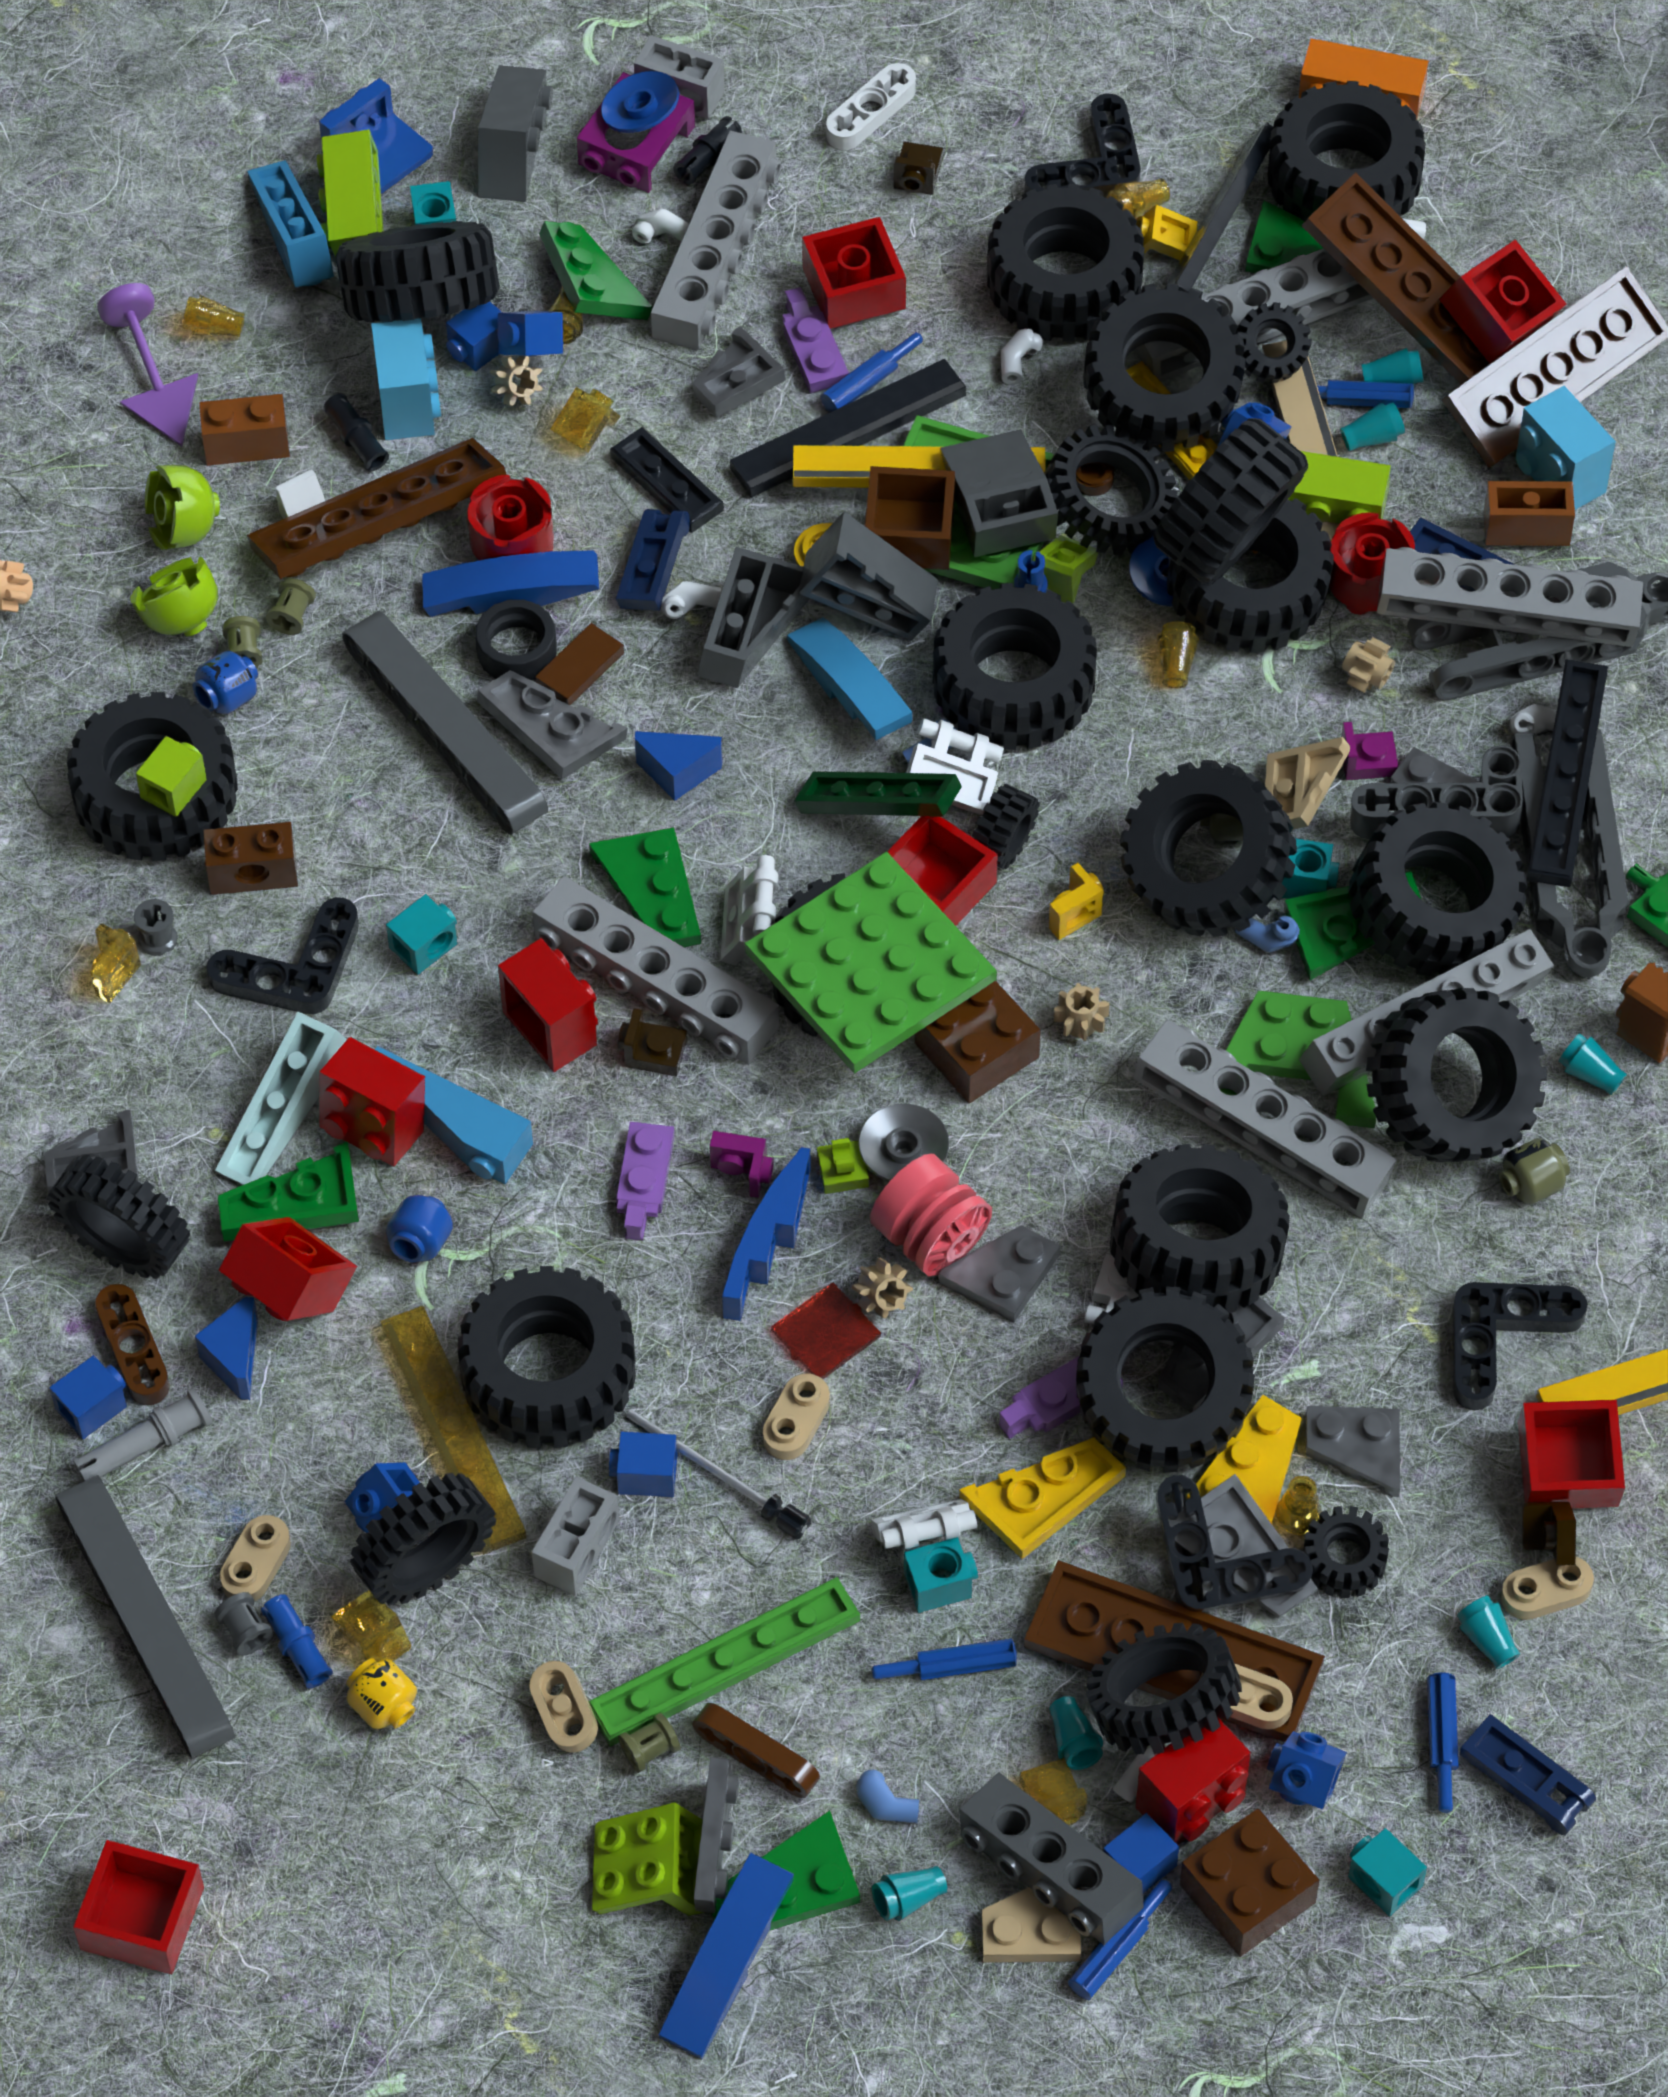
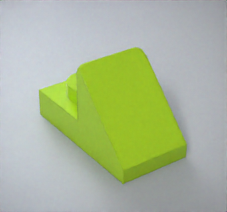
(1065, 565)

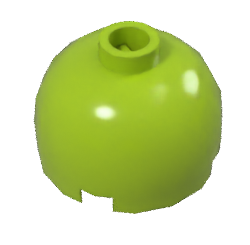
(180, 505)
(178, 598)

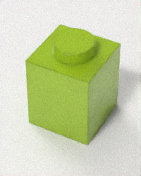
(171, 775)

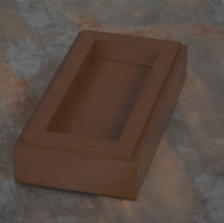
(580, 664)

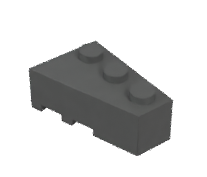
(511, 132)
(868, 579)
(751, 614)

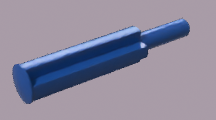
(867, 375)
(1367, 393)
(953, 1661)
(1443, 1734)
(1107, 1957)

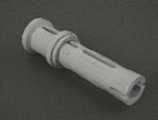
(162, 1427)

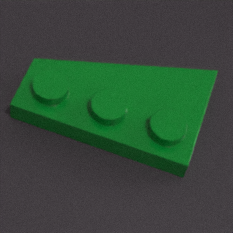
(589, 275)
(652, 881)
(820, 1872)

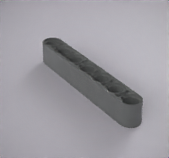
(445, 722)
(145, 1617)

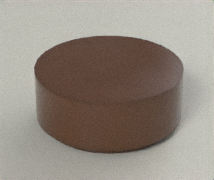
(1095, 478)

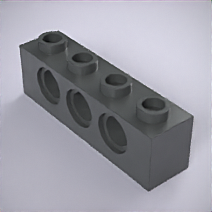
(1078, 1863)

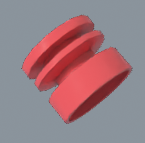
(930, 1214)

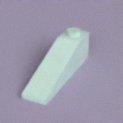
(281, 1100)

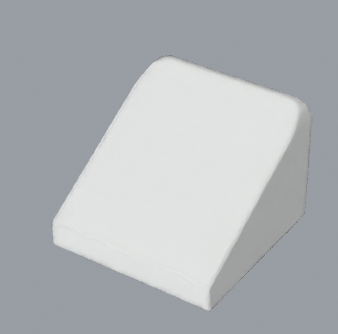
(299, 494)

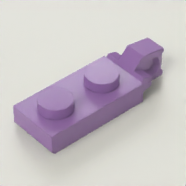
(812, 343)
(644, 1175)
(1043, 1402)

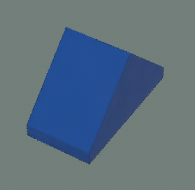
(678, 760)
(229, 1346)

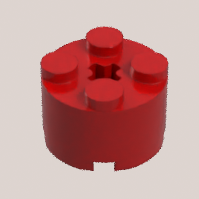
(509, 518)
(1359, 556)

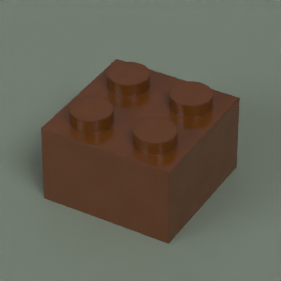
(913, 512)
(981, 1042)
(1249, 1882)

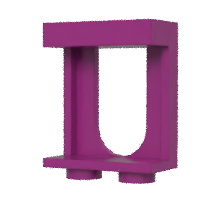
(633, 165)

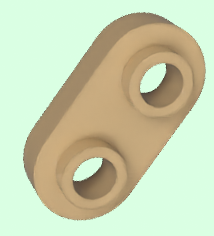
(798, 1413)
(257, 1556)
(1550, 1589)
(1261, 1689)
(565, 1709)

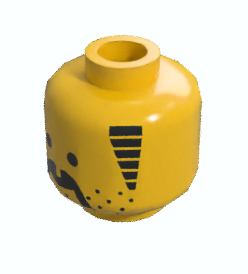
(381, 1693)

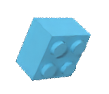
(406, 378)
(1565, 444)

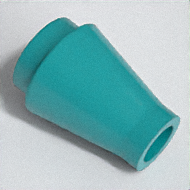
(1397, 367)
(1374, 427)
(1592, 1064)
(1487, 1629)
(1075, 1735)
(905, 1892)

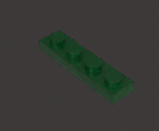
(878, 793)

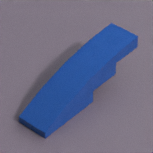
(529, 577)
(770, 1226)
(726, 1956)

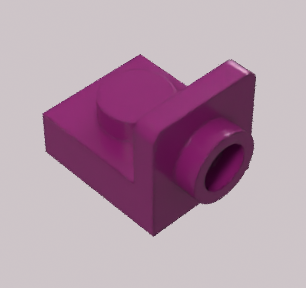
(1369, 755)
(742, 1154)

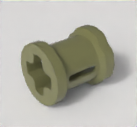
(290, 606)
(243, 642)
(649, 1742)

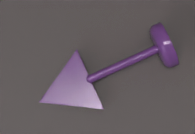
(166, 405)

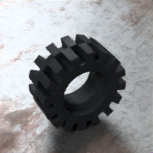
(1293, 330)
(1007, 823)
(1352, 1528)

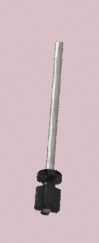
(789, 1518)

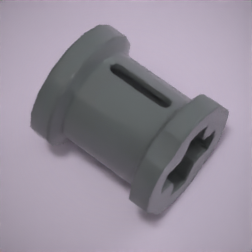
(149, 924)
(243, 1623)

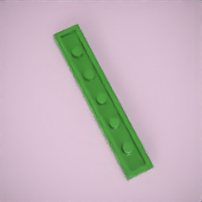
(725, 1660)

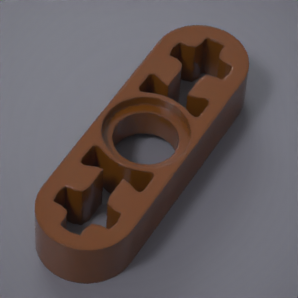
(129, 1362)
(756, 1750)

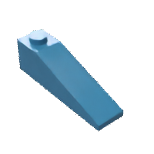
(292, 224)
(474, 1128)

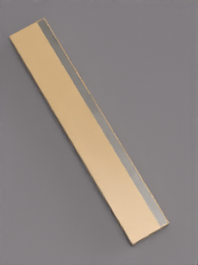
(1303, 410)

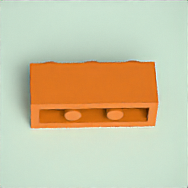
(1343, 63)

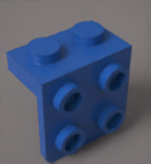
(397, 144)

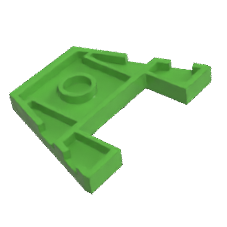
(1279, 1032)

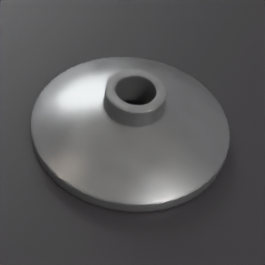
(899, 1128)

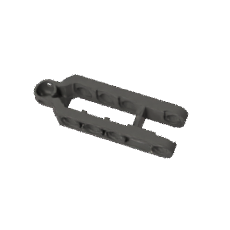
(1514, 663)
(1585, 947)

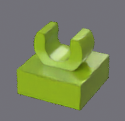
(842, 1166)

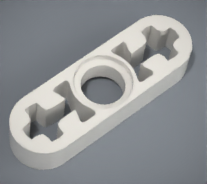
(867, 122)

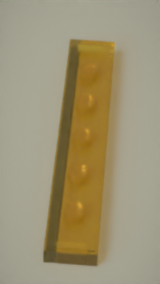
(450, 1418)

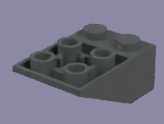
(1001, 493)

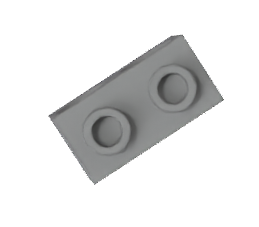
(695, 72)
(575, 1536)

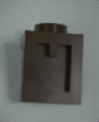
(917, 168)
(651, 1045)
(1550, 1528)

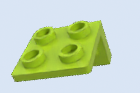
(646, 1859)

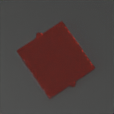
(826, 1331)

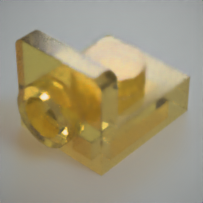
(584, 418)
(115, 963)
(372, 1628)
(1055, 1790)

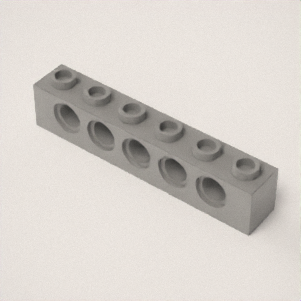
(715, 241)
(1308, 283)
(1492, 609)
(646, 950)
(1503, 970)
(1272, 1139)

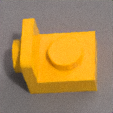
(1166, 231)
(1078, 905)

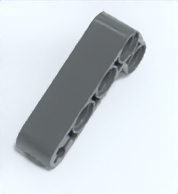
(1374, 800)

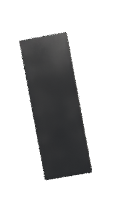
(666, 478)

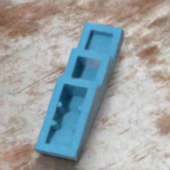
(850, 678)

